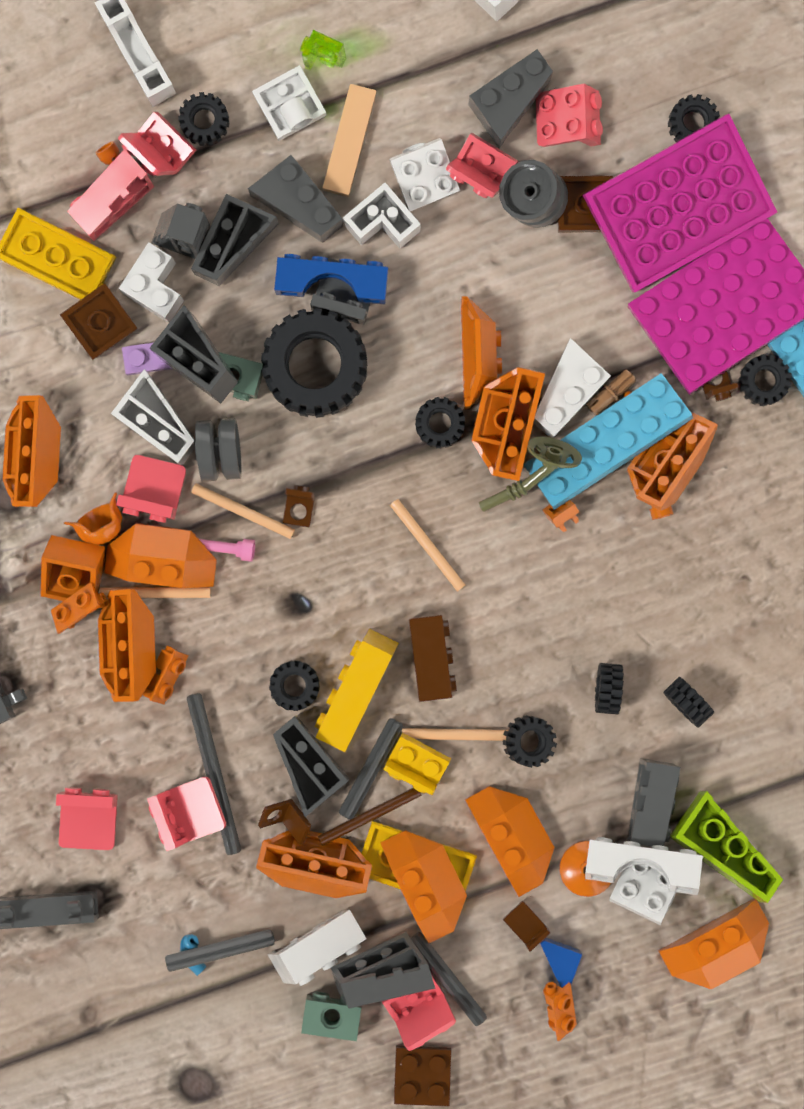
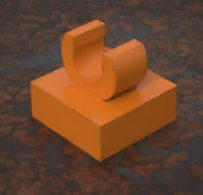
(562, 514)

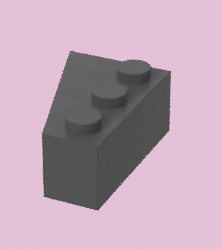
(509, 96)
(298, 199)
(182, 229)
(231, 239)
(192, 354)
(309, 765)
(653, 802)
(383, 973)

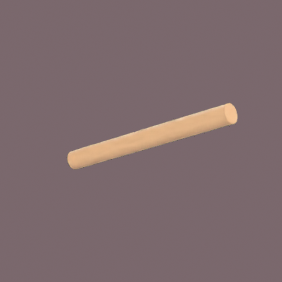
(243, 511)
(427, 545)
(165, 592)
(455, 734)

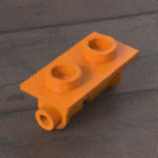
(77, 607)
(172, 665)
(560, 1009)

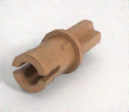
(611, 392)

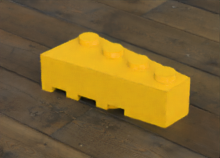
(356, 689)

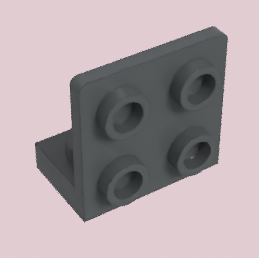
(339, 298)

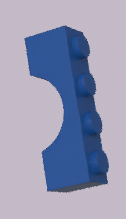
(297, 275)

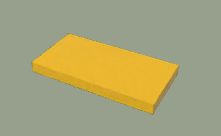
(54, 255)
(381, 872)

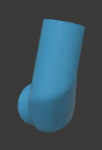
(190, 942)

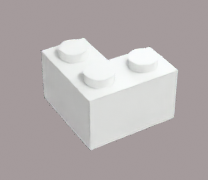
(385, 212)
(146, 285)

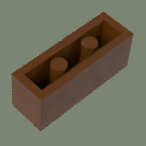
(432, 658)

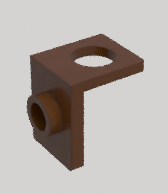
(721, 391)
(302, 496)
(291, 817)
(526, 925)

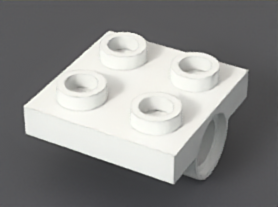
(289, 103)
(423, 174)
(643, 892)

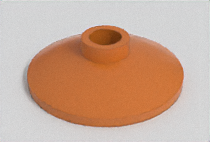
(572, 872)

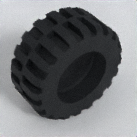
(309, 326)

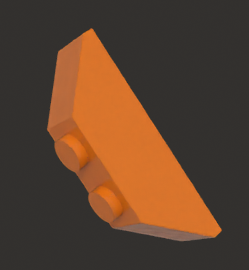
(478, 351)
(507, 421)
(31, 451)
(669, 465)
(161, 557)
(126, 645)
(513, 836)
(324, 870)
(426, 882)
(719, 948)

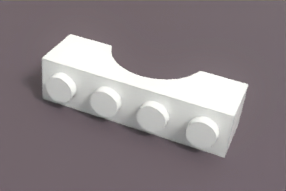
(136, 50)
(609, 859)

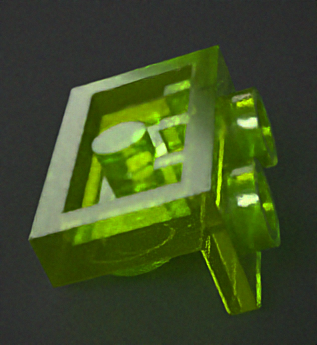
(326, 48)

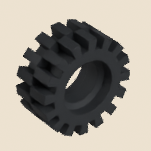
(199, 103)
(687, 105)
(781, 375)
(444, 406)
(311, 685)
(609, 688)
(688, 702)
(544, 747)

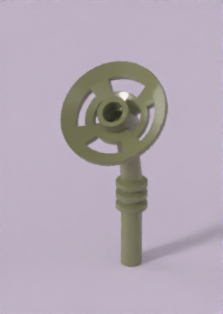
(551, 457)

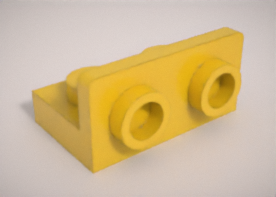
(416, 764)

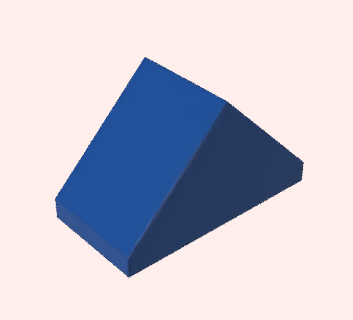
(562, 959)

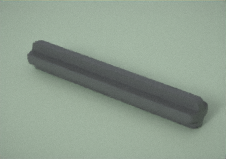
(370, 768)
(219, 950)
(449, 980)

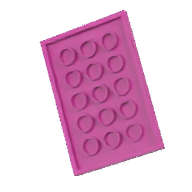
(680, 203)
(724, 305)

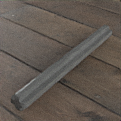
(213, 770)

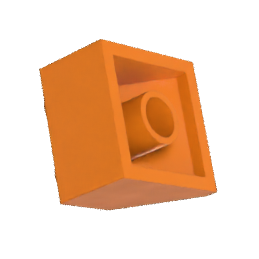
(70, 566)

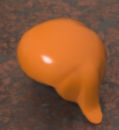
(89, 524)

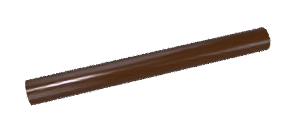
(368, 816)

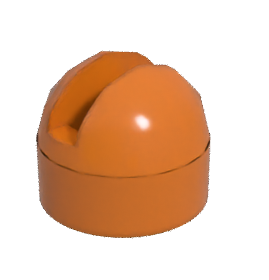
(108, 152)

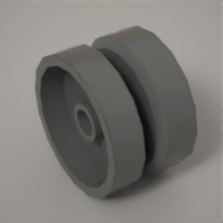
(533, 193)
(214, 450)

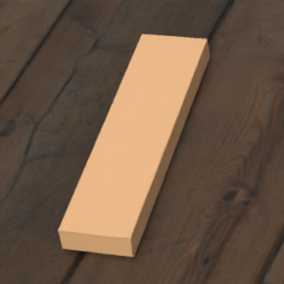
(349, 140)

